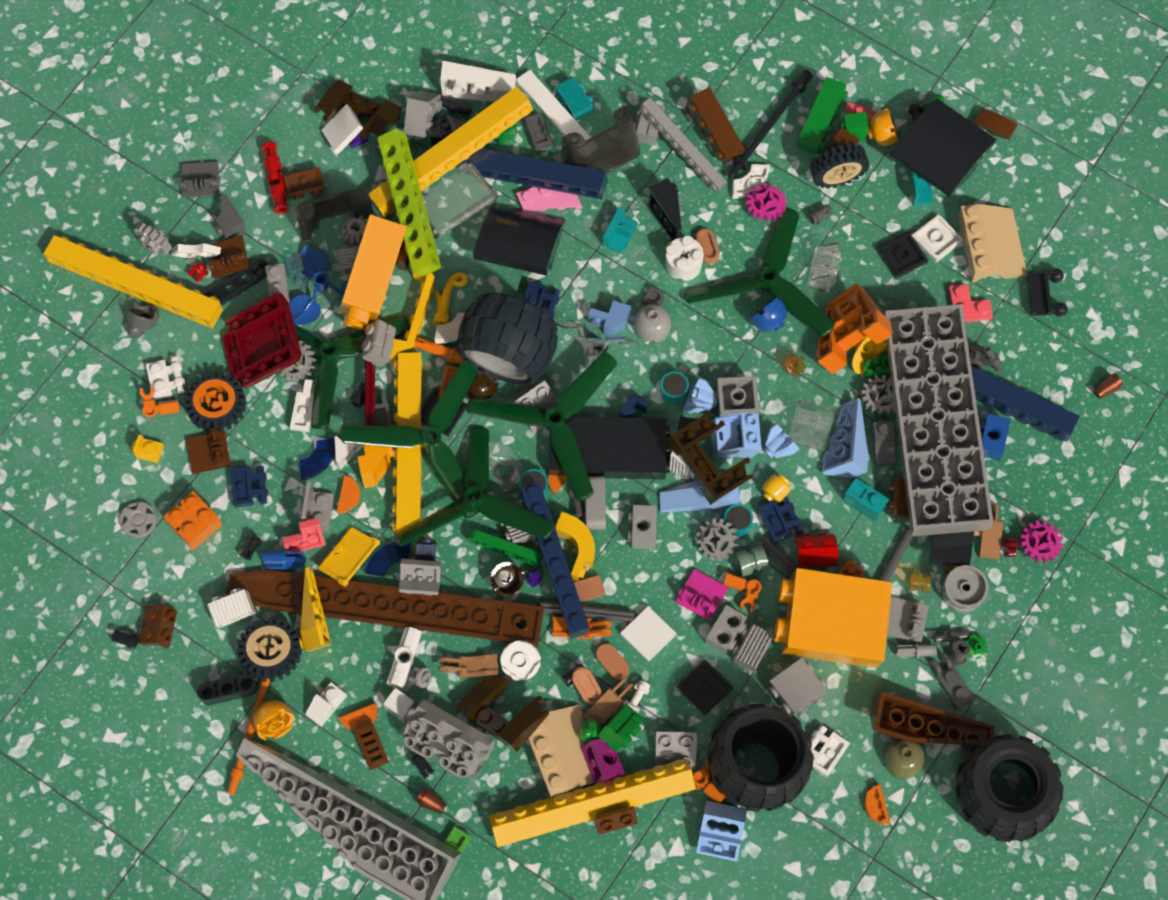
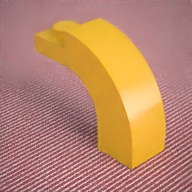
(576, 531)

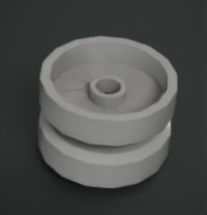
(961, 600)

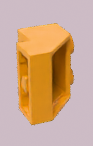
(374, 464)

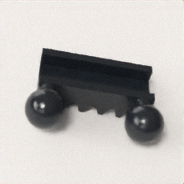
(1040, 294)

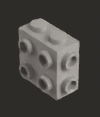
(797, 688)

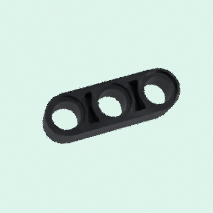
(218, 685)

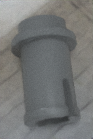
(817, 216)

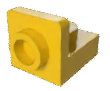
(147, 449)

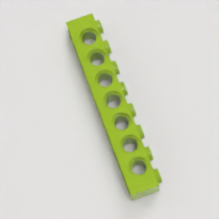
(402, 172)

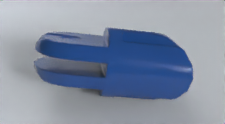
(283, 559)

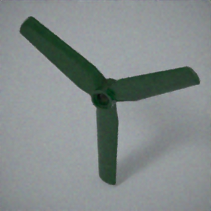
(774, 263)
(327, 370)
(567, 405)
(440, 419)
(476, 500)

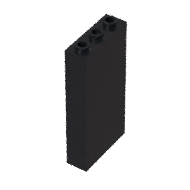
(619, 447)

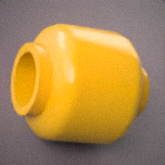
(776, 488)

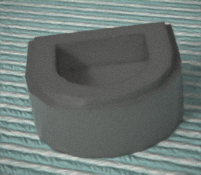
(653, 296)

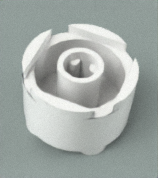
(684, 258)

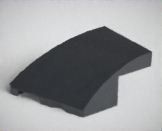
(952, 548)

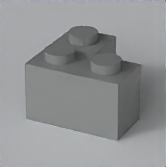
(419, 113)

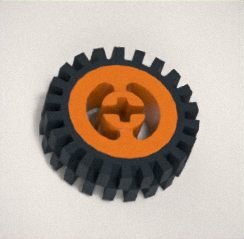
(207, 391)

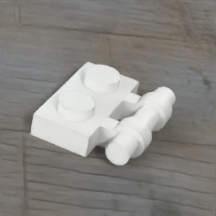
(159, 378)
(831, 751)

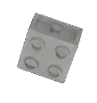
(537, 395)
(316, 506)

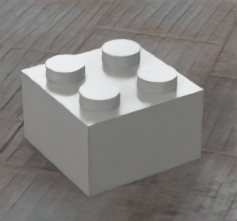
(737, 395)

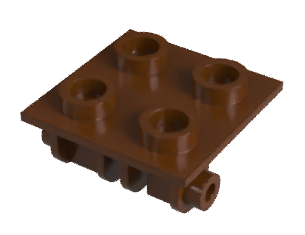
(231, 257)
(208, 451)

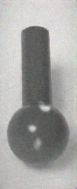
(577, 505)

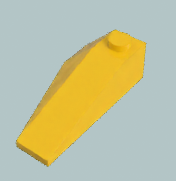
(313, 621)

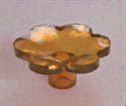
(794, 364)

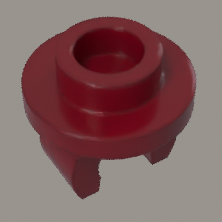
(1010, 547)

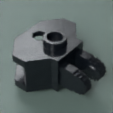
(443, 128)

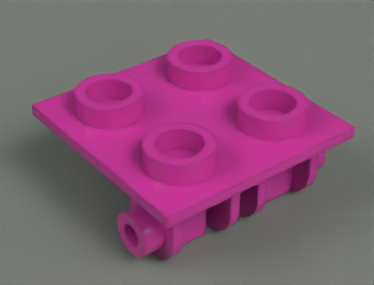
(701, 595)

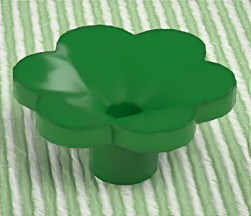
(973, 641)

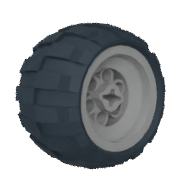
(508, 338)

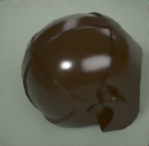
(483, 386)
(507, 578)

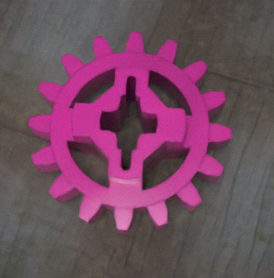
(759, 197)
(1048, 546)

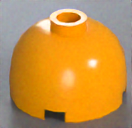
(883, 129)
(273, 719)

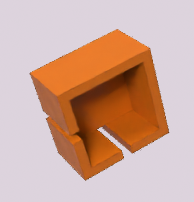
(194, 520)

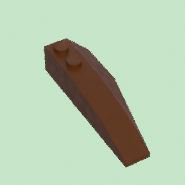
(924, 723)

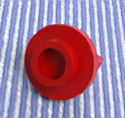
(200, 269)

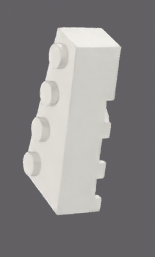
(474, 83)

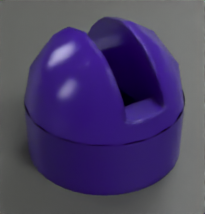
(534, 578)

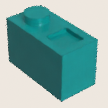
(865, 499)

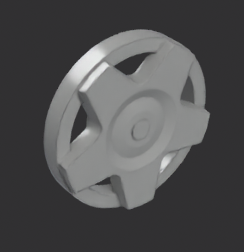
(138, 519)

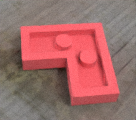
(972, 310)
(310, 537)

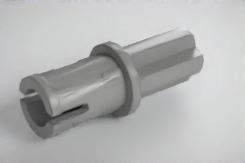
(916, 650)

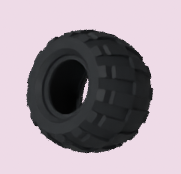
(777, 732)
(990, 814)

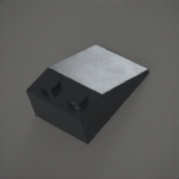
(665, 206)

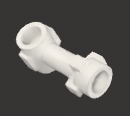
(641, 688)

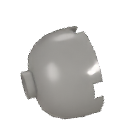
(652, 323)

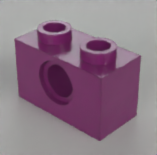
(602, 761)

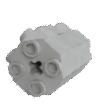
(440, 734)

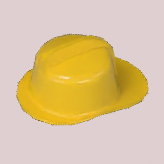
(864, 351)

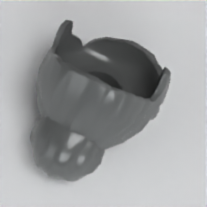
(141, 319)

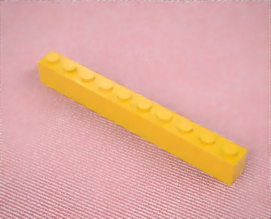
(460, 145)
(133, 281)
(408, 459)
(591, 801)

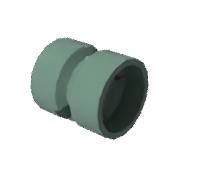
(750, 561)

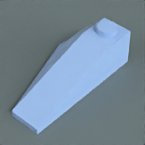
(848, 446)
(690, 498)

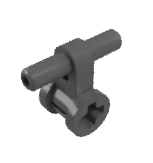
(984, 356)
(959, 648)

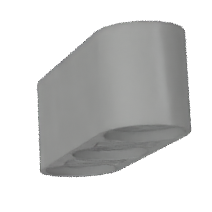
(596, 505)

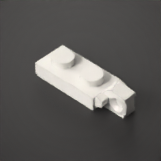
(303, 408)

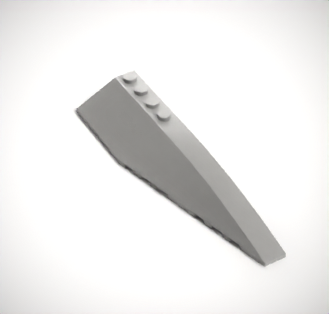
(362, 831)

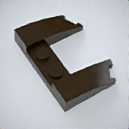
(381, 117)
(713, 484)
(511, 733)

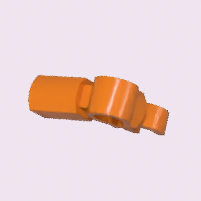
(150, 408)
(752, 588)
(701, 781)

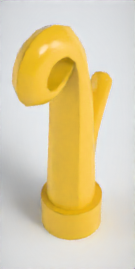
(443, 301)

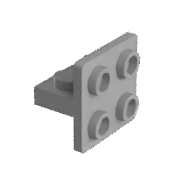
(420, 577)

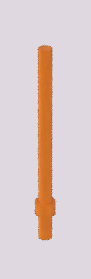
(237, 773)

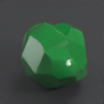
(589, 730)

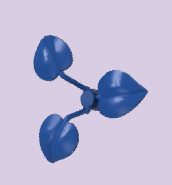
(316, 264)

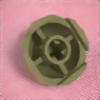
(904, 759)

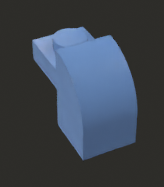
(614, 321)

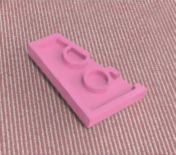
(541, 199)

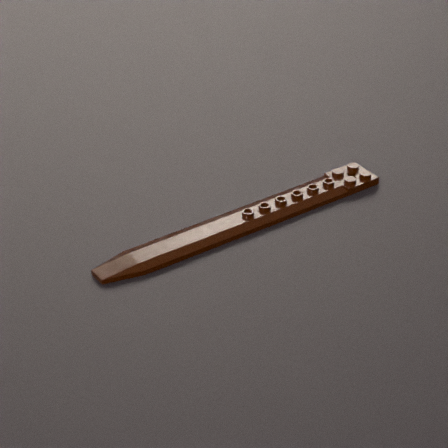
(392, 608)

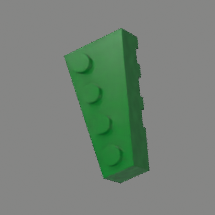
(822, 116)

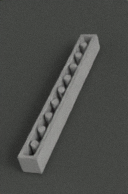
(682, 145)

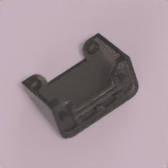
(607, 149)
(311, 211)

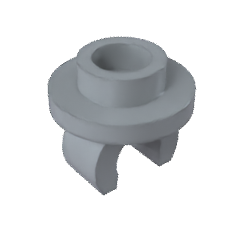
(422, 677)

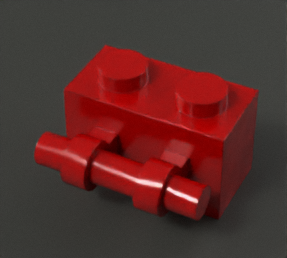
(816, 550)

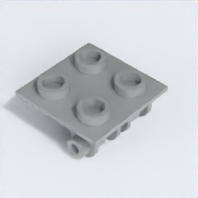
(907, 619)
(676, 746)

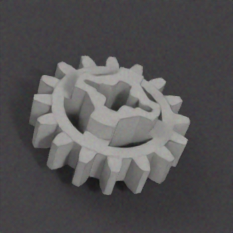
(152, 239)
(303, 365)
(874, 390)
(719, 546)

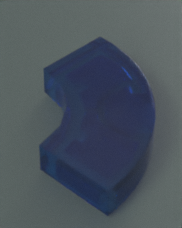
(319, 460)
(386, 557)

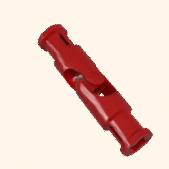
(273, 166)

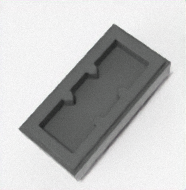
(538, 131)

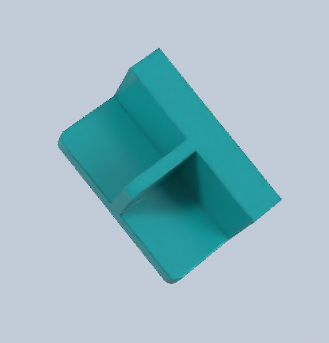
(920, 190)
(619, 232)

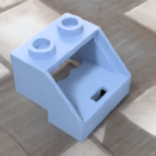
(727, 443)
(725, 842)

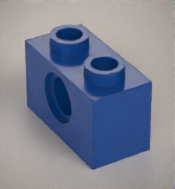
(999, 428)

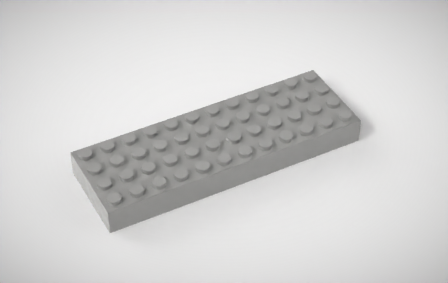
(938, 421)

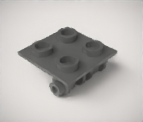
(200, 179)

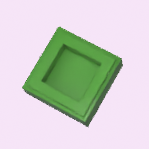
(458, 839)

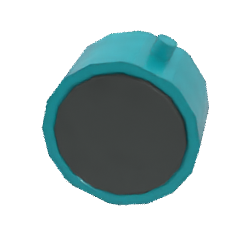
(674, 387)
(532, 476)
(740, 517)

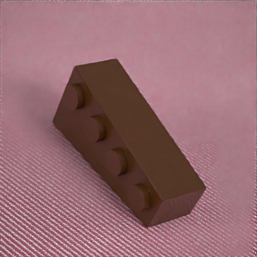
(714, 125)

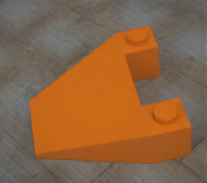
(854, 319)

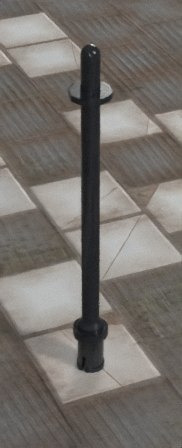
(798, 86)

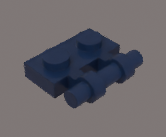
(537, 294)
(242, 486)
(775, 522)

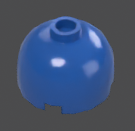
(770, 316)

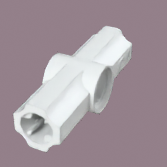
(407, 646)

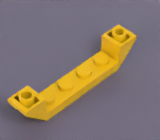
(417, 319)

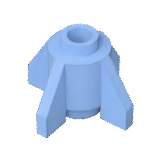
(701, 397)
(779, 443)

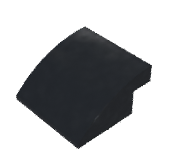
(943, 147)
(519, 239)

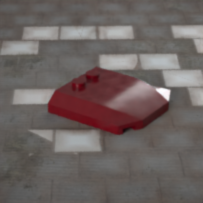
(261, 341)

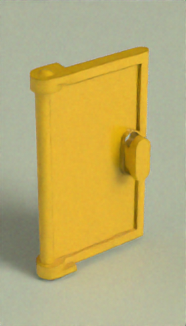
(352, 553)

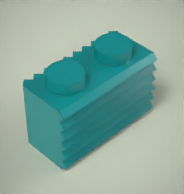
(574, 98)

